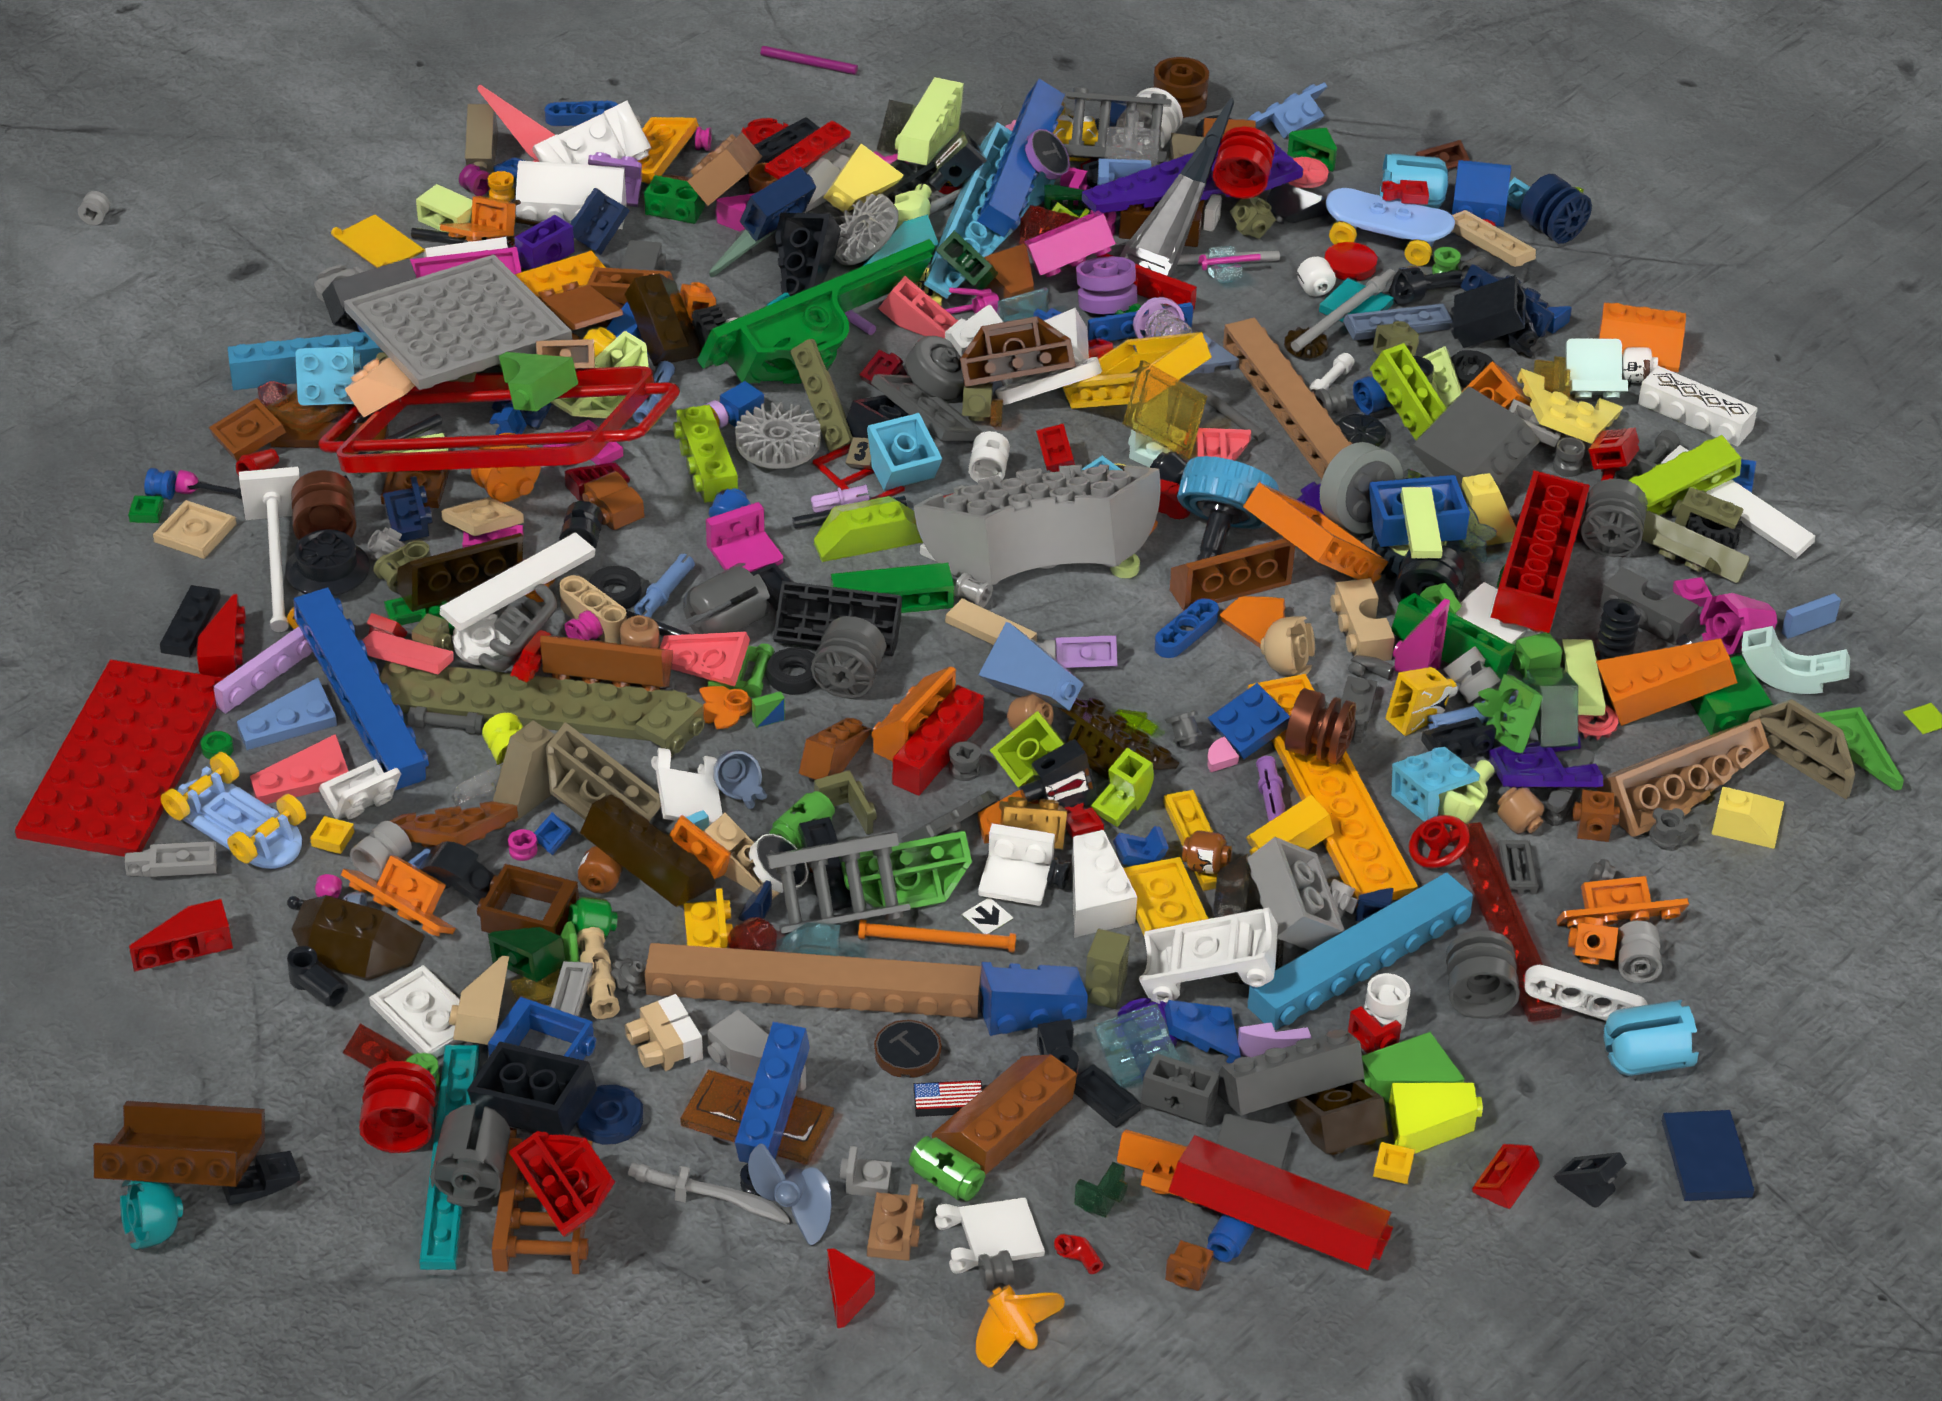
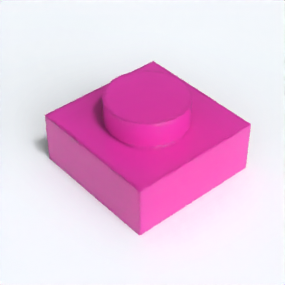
(1692, 590)

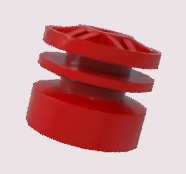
(1243, 162)
(398, 1107)

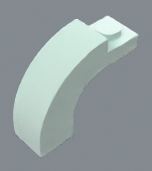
(1789, 670)

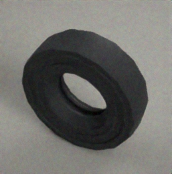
(621, 576)
(791, 684)

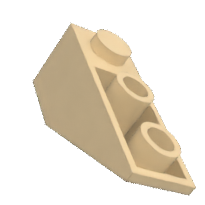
(736, 841)

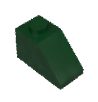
(531, 951)

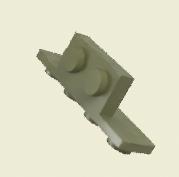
(822, 395)
(1694, 548)

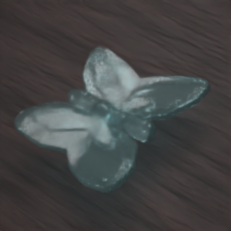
(1476, 537)

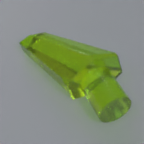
(1138, 720)

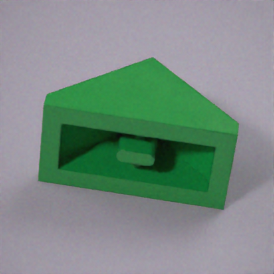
(1314, 144)

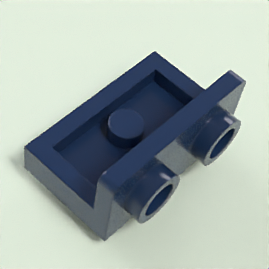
(598, 220)
(407, 511)

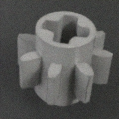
(384, 542)
(1343, 897)

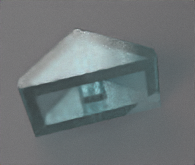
(1023, 305)

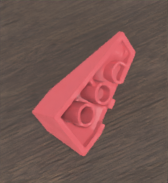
(521, 126)

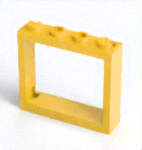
(1113, 386)

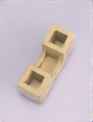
(1356, 611)

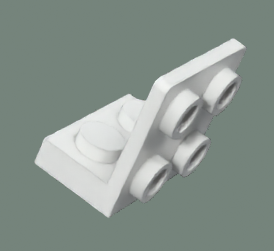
(1017, 864)

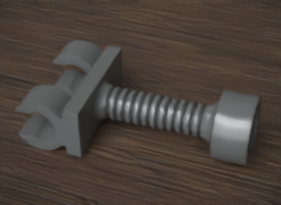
(1665, 443)

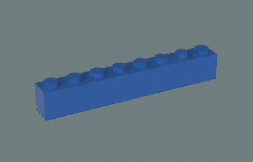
(1015, 172)
(359, 686)

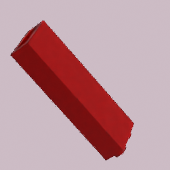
(1281, 1202)

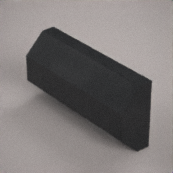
(808, 610)

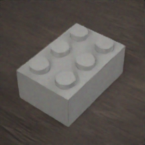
(1296, 893)

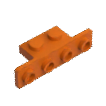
(407, 890)
(1621, 900)
(1152, 1155)

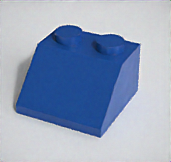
(1482, 190)

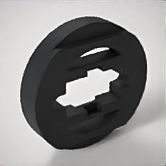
(1469, 356)

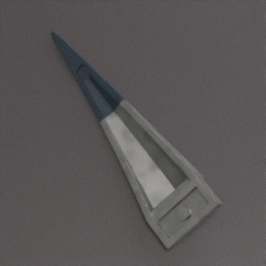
(1165, 231)

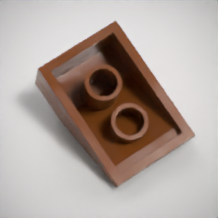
(579, 305)

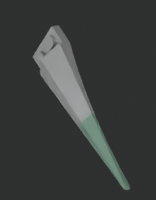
(823, 173)

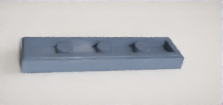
(1419, 318)

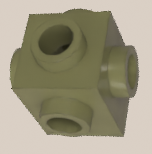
(1252, 216)
(1395, 334)

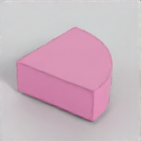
(1221, 755)

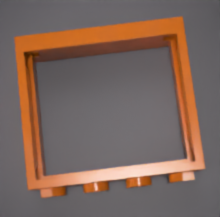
(1315, 533)

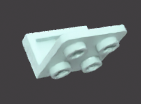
(1595, 368)

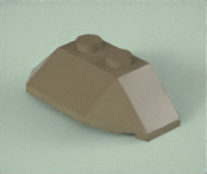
(1808, 744)
(585, 773)

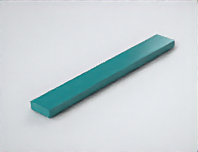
(443, 1218)

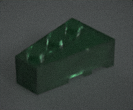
(1558, 712)

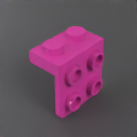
(741, 538)

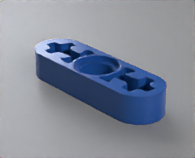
(567, 112)
(1189, 617)

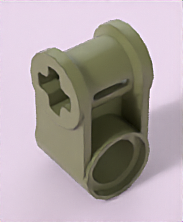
(411, 551)

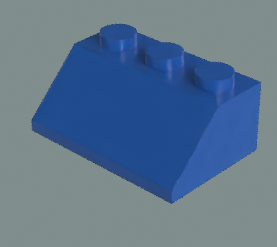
(1388, 511)

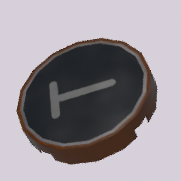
(907, 1048)

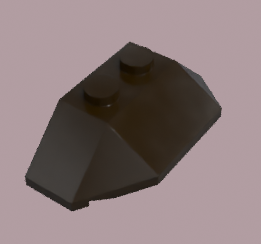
(355, 937)

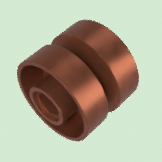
(323, 502)

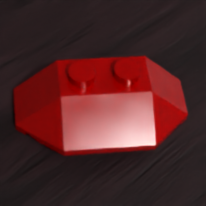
(564, 1177)

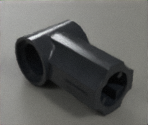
(311, 975)

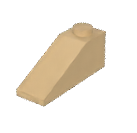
(480, 1005)

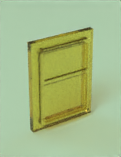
(1164, 409)

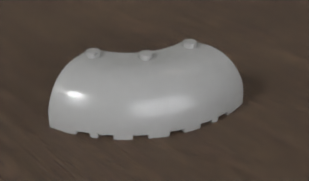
(1041, 520)

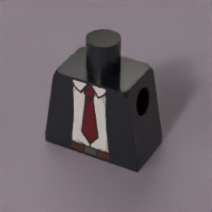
(963, 156)
(1062, 777)

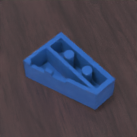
(1024, 998)

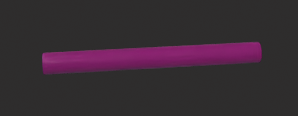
(809, 60)

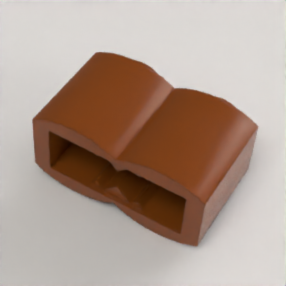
(615, 499)

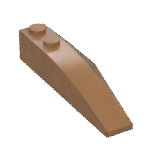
(1682, 775)

